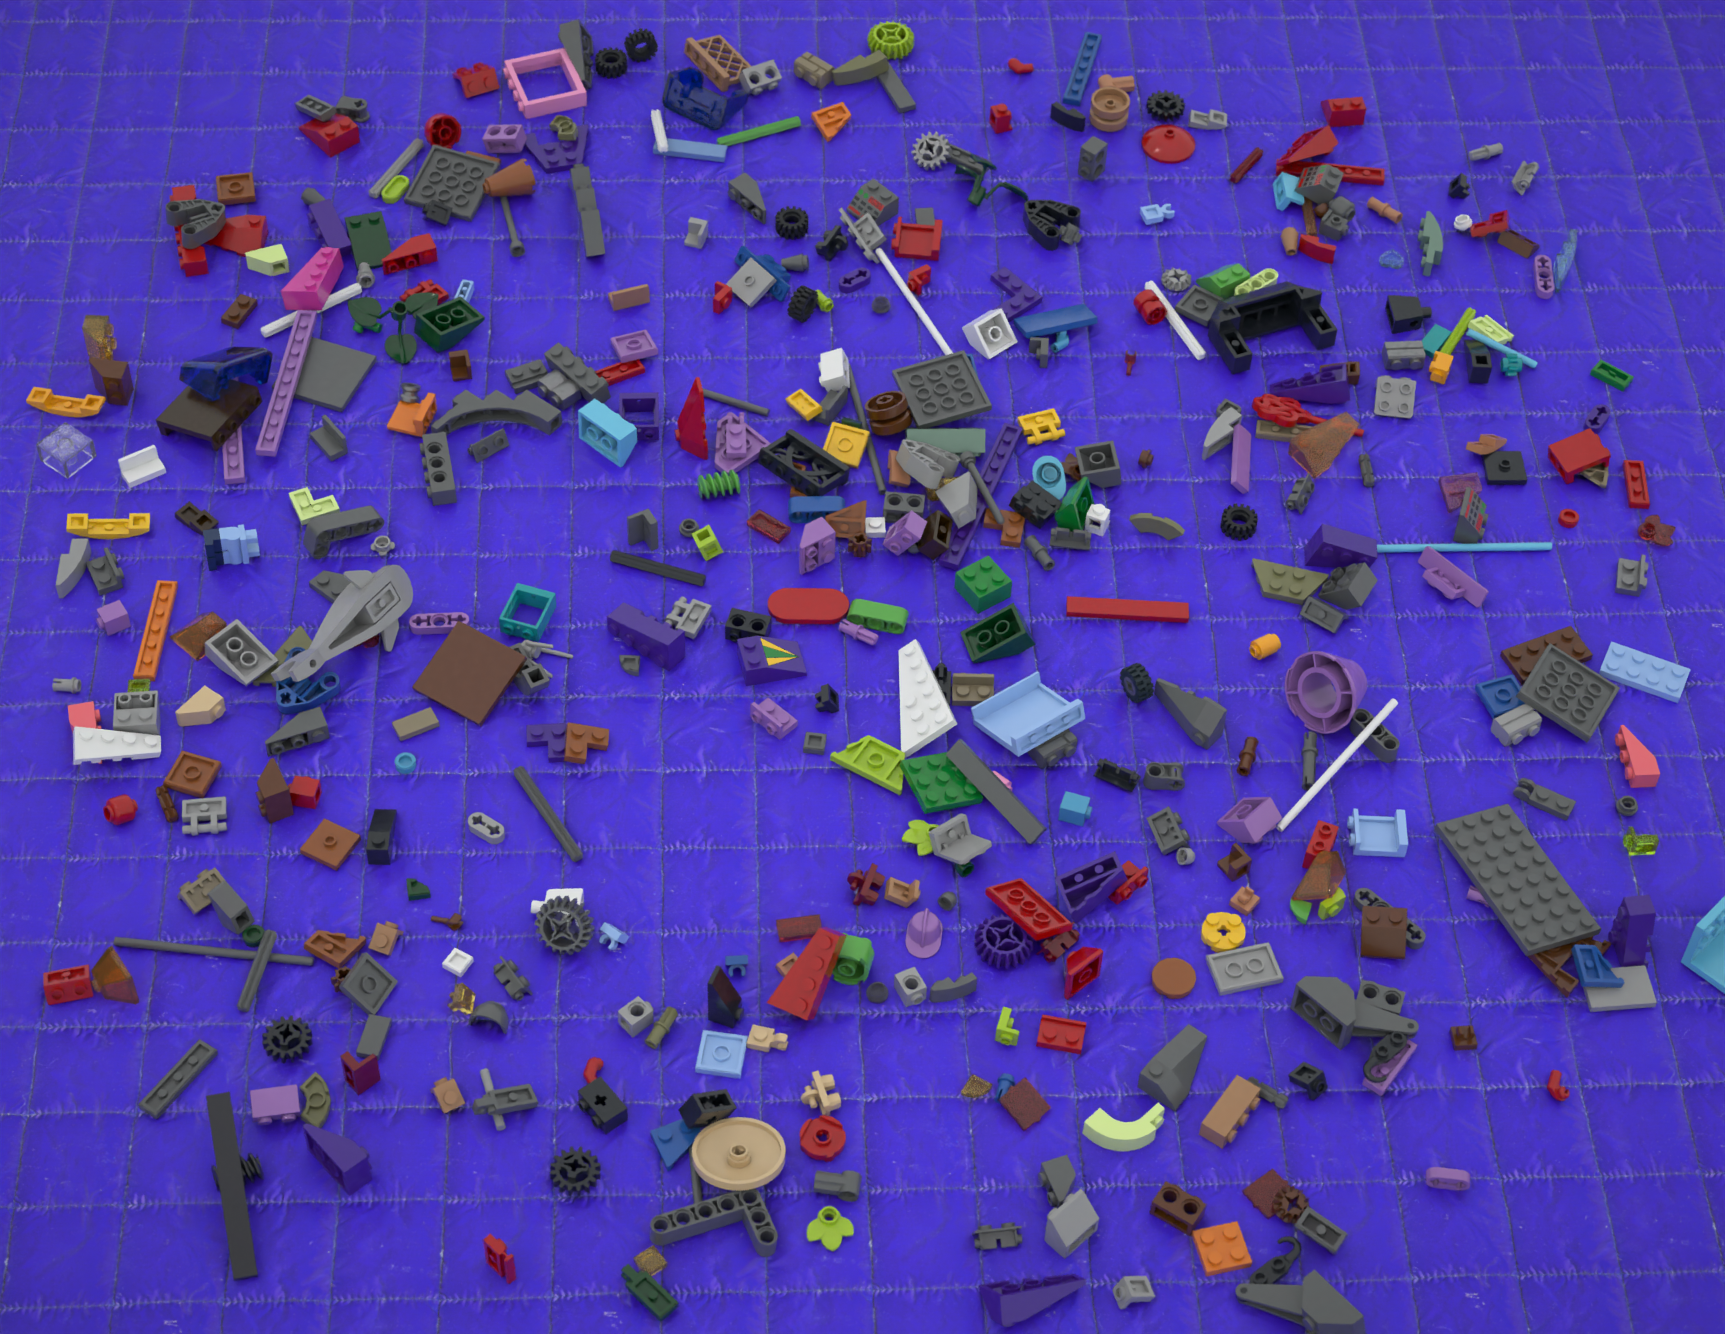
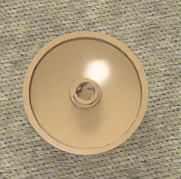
(738, 1153)

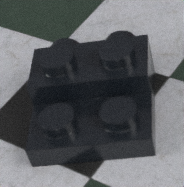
(1035, 504)

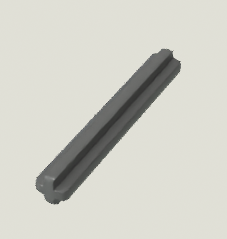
(256, 971)

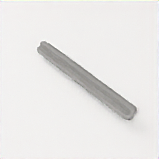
(396, 167)

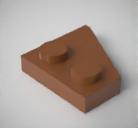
(848, 520)
(333, 947)

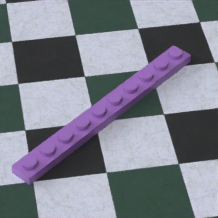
(286, 383)

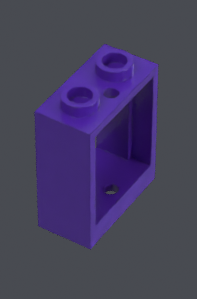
(648, 403)

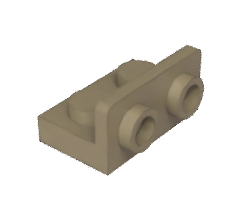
(971, 688)
(195, 893)

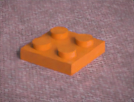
(1221, 1248)

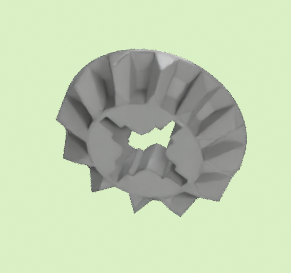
(1172, 283)

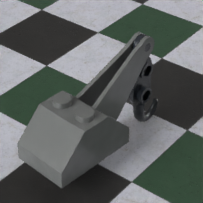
(1337, 1015)
(1313, 1304)

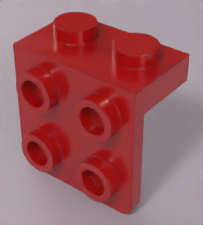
(477, 80)

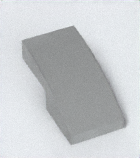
(1209, 121)

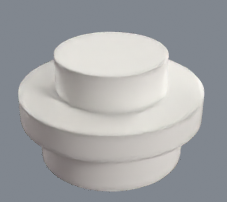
(1463, 222)

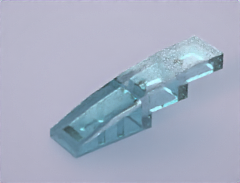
(1564, 260)

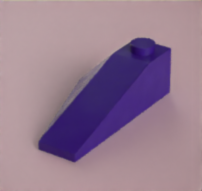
(1017, 1302)

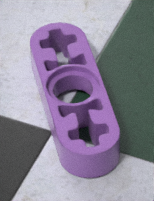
(1540, 282)
(432, 618)

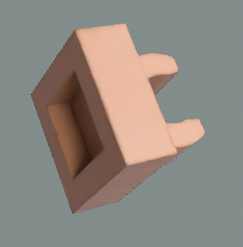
(1244, 900)

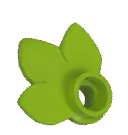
(919, 835)
(829, 1231)

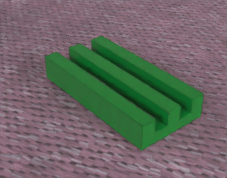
(1611, 375)

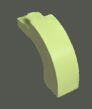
(1123, 1135)

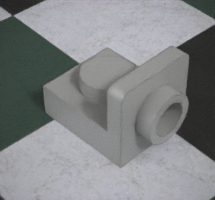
(1132, 1289)

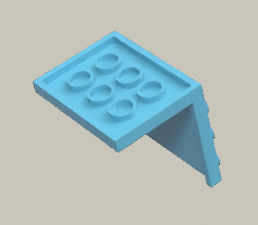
(1707, 947)

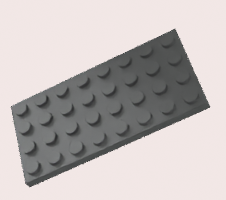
(1517, 879)

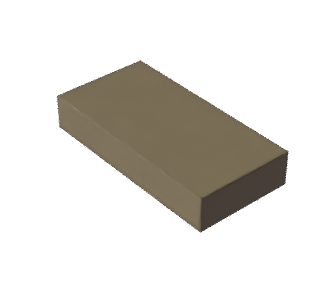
(415, 724)

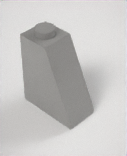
(959, 499)

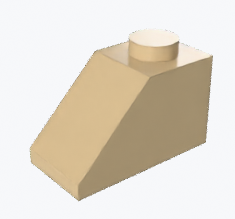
(201, 708)

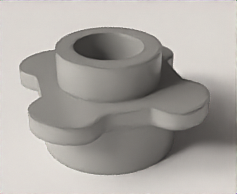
(382, 545)

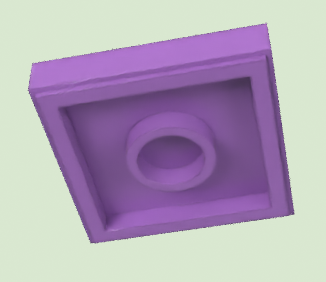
(634, 346)

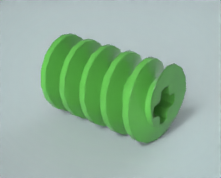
(718, 483)

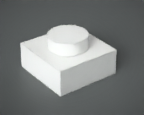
(875, 527)

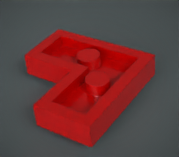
(1497, 223)

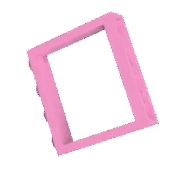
(550, 104)

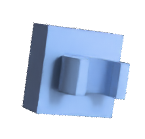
(614, 934)

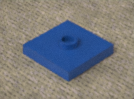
(1499, 695)

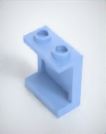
(1378, 834)

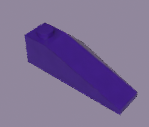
(1327, 386)

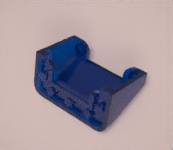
(689, 99)
(213, 371)

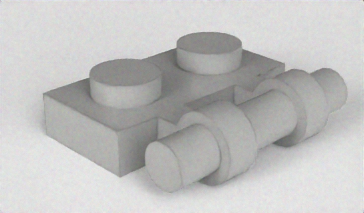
(693, 617)
(204, 810)

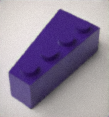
(647, 635)

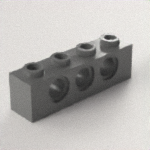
(439, 468)

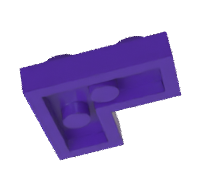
(548, 735)

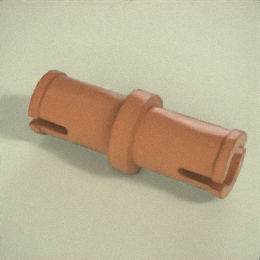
(1384, 210)

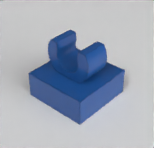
(736, 962)

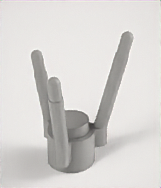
(533, 651)

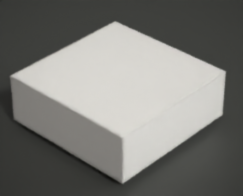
(457, 962)

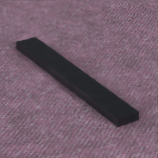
(231, 1186)

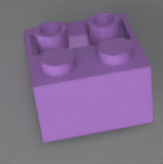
(816, 545)

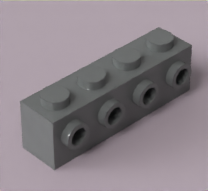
(574, 369)

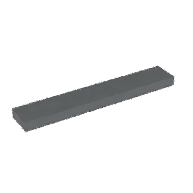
(996, 791)

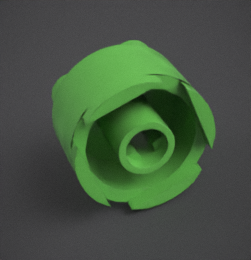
(854, 960)

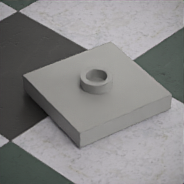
(751, 282)

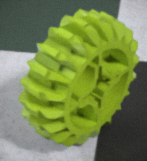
(891, 39)

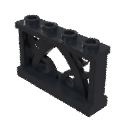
(802, 449)

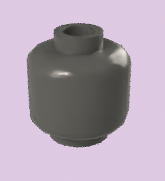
(1342, 208)

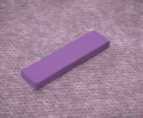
(1241, 459)

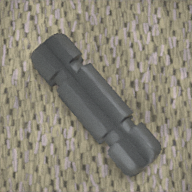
(1366, 470)
(1270, 1093)

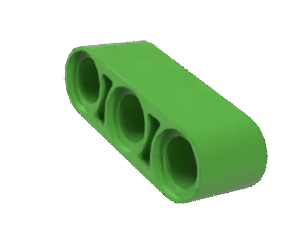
(878, 616)

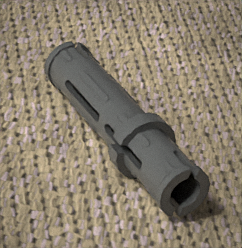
(1309, 754)

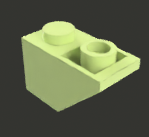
(268, 260)

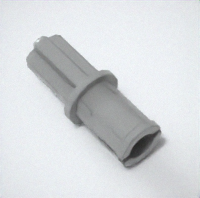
(1486, 151)

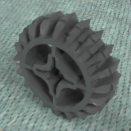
(550, 915)

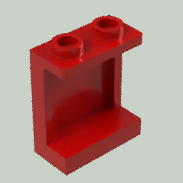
(917, 240)
(1578, 454)

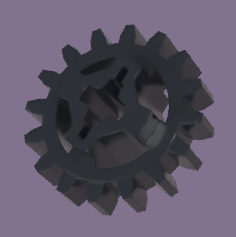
(1165, 105)
(284, 1036)
(575, 1171)

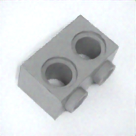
(757, 74)

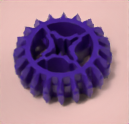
(1007, 948)

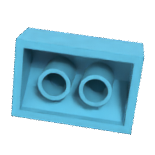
(606, 432)

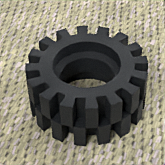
(638, 38)
(611, 62)
(791, 215)
(802, 303)
(1239, 530)

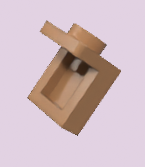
(901, 892)
(385, 937)
(447, 1094)

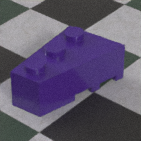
(1090, 884)

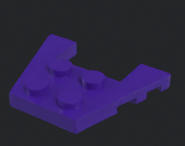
(558, 155)

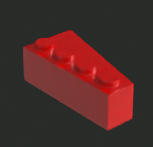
(809, 976)

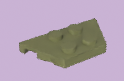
(1287, 582)
(297, 639)

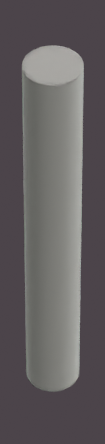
(488, 1085)

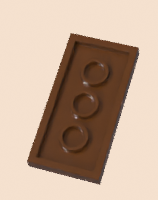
(1524, 656)

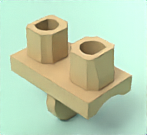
(820, 1086)

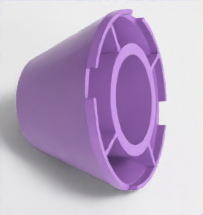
(1313, 696)

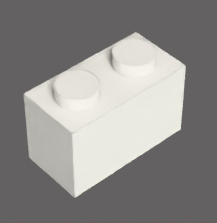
(834, 370)

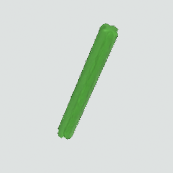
(760, 131)

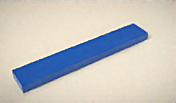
(1082, 69)

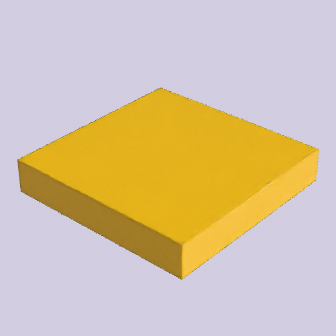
(846, 443)

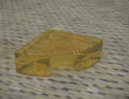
(976, 1087)

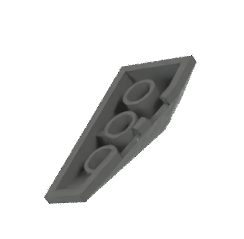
(579, 47)
(1198, 717)
(1173, 1068)

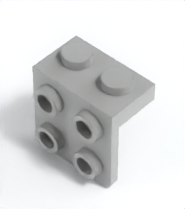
(1394, 397)
(955, 842)

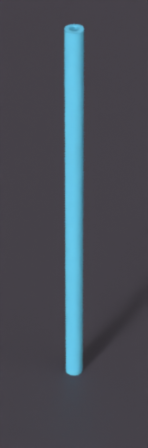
(1465, 547)

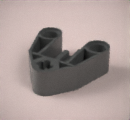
(202, 218)

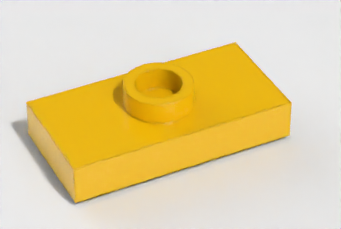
(804, 404)

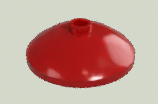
(1168, 144)

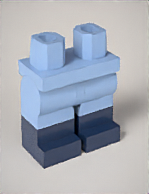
(230, 546)

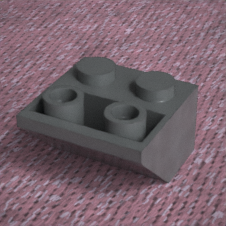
(1348, 586)

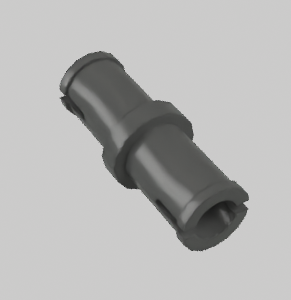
(1039, 552)

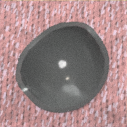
(493, 1011)

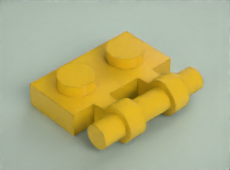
(1039, 422)

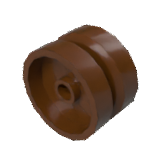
(888, 413)

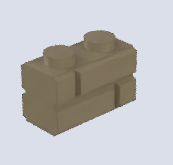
(813, 70)

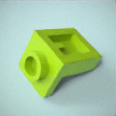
(1004, 1030)

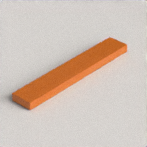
(155, 630)

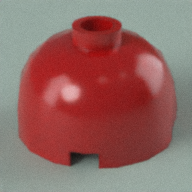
(442, 130)

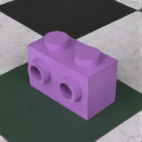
(275, 1104)

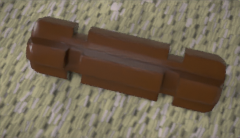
(166, 803)

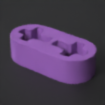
(1448, 1178)

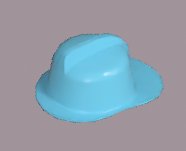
(1050, 475)

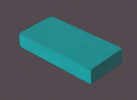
(1435, 340)

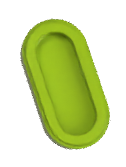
(395, 189)

